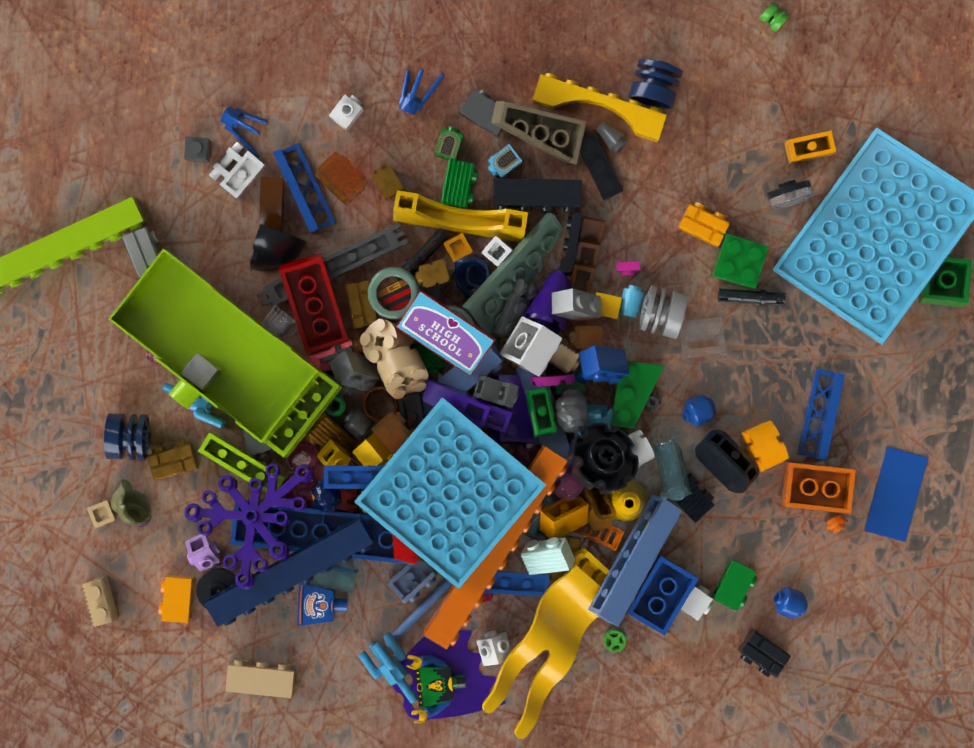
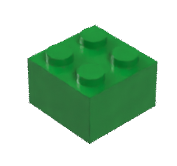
(739, 261)
(950, 284)

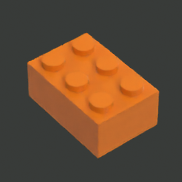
(818, 487)

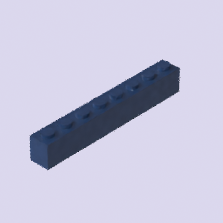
(286, 573)

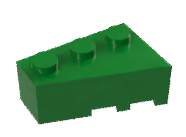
(633, 393)

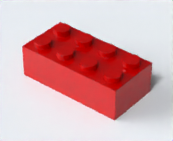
(313, 303)

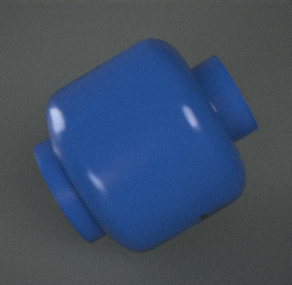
(698, 410)
(790, 603)

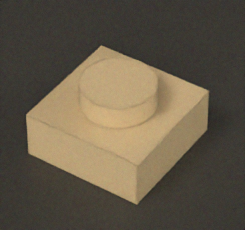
(101, 513)

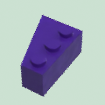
(519, 427)

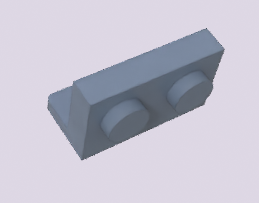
(411, 580)

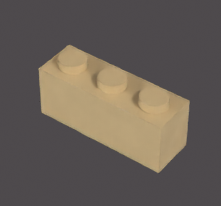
(260, 678)

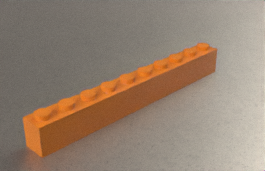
(459, 603)

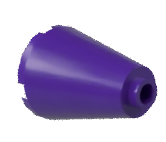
(541, 306)

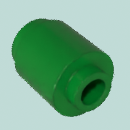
(335, 413)

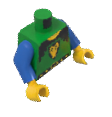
(434, 685)

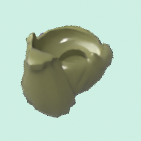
(131, 505)

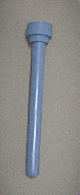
(431, 599)

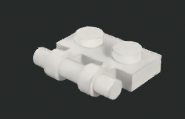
(241, 175)

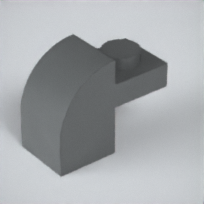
(496, 391)

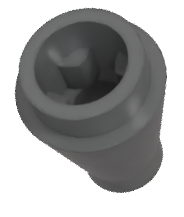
(613, 138)

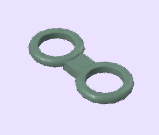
(414, 286)

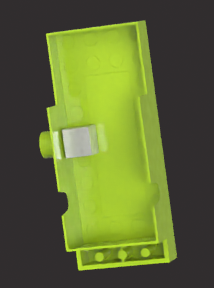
(224, 355)

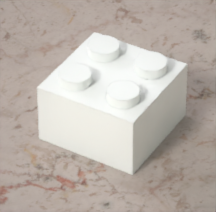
(531, 346)

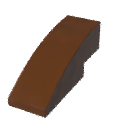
(272, 202)

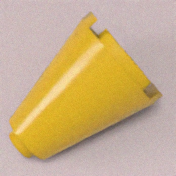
(632, 491)

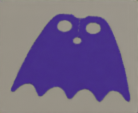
(462, 662)

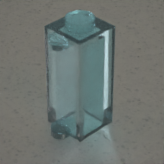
(672, 471)

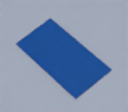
(896, 494)

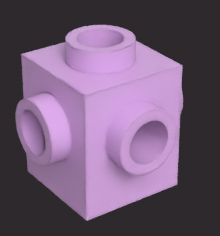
(202, 552)

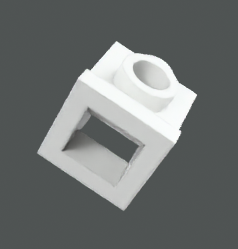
(497, 251)

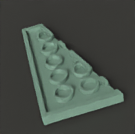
(523, 262)

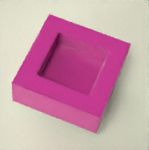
(628, 268)

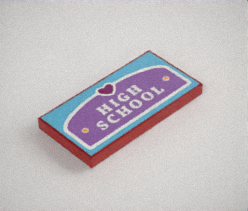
(445, 333)

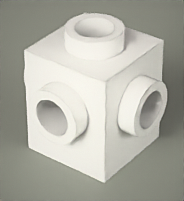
(494, 648)

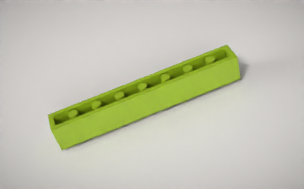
(70, 242)

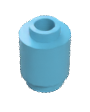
(631, 301)

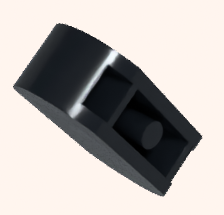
(727, 461)

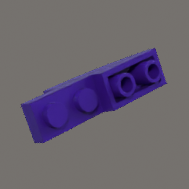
(476, 410)

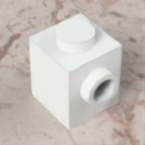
(346, 112)
(698, 602)

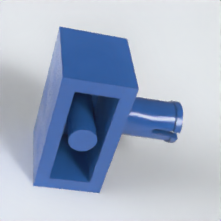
(602, 365)

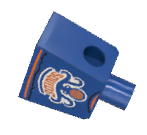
(318, 604)

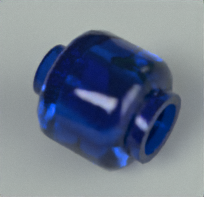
(325, 498)

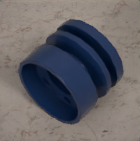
(656, 79)
(131, 437)

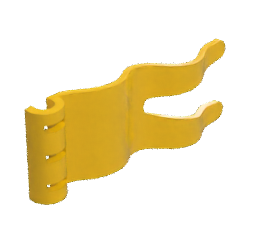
(557, 627)

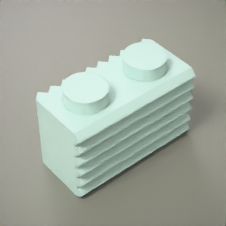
(547, 556)

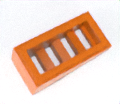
(615, 543)

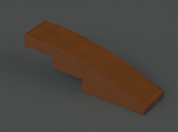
(587, 254)

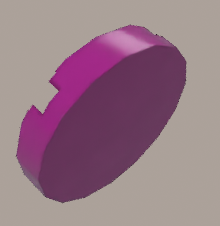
(553, 379)

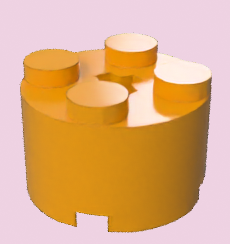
(765, 445)

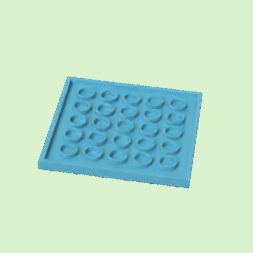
(450, 493)

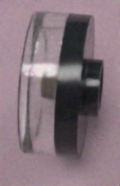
(790, 194)
(214, 581)

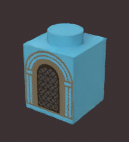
(504, 162)

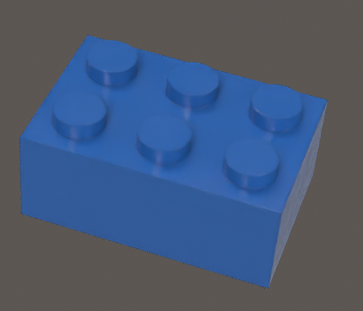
(662, 594)

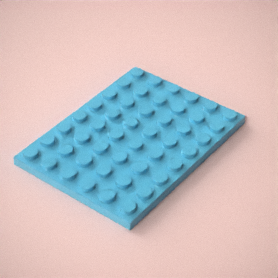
(879, 236)

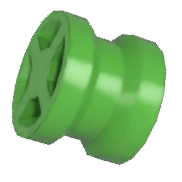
(616, 643)

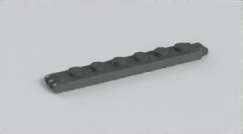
(345, 260)

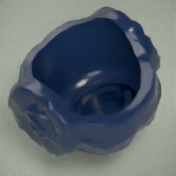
(470, 274)

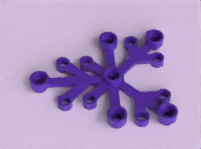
(273, 499)

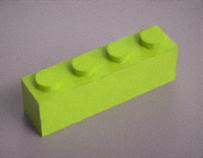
(237, 460)

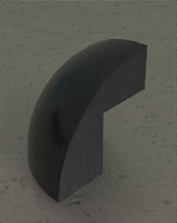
(274, 249)

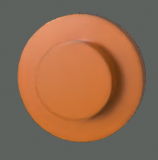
(836, 524)

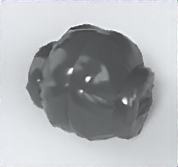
(571, 410)

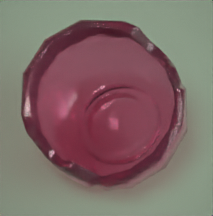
(303, 454)

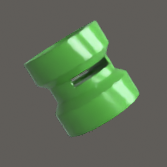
(774, 16)

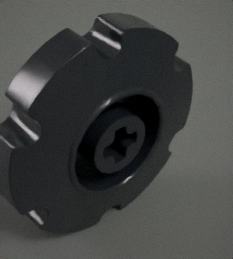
(603, 458)

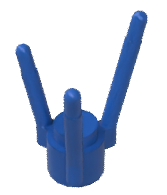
(410, 102)
(233, 119)

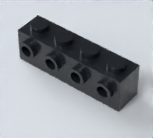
(537, 193)

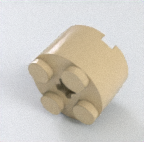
(381, 338)
(403, 372)

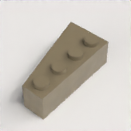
(545, 130)

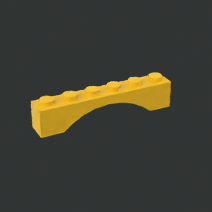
(556, 93)
(421, 211)

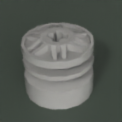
(663, 312)

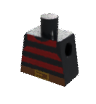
(395, 296)

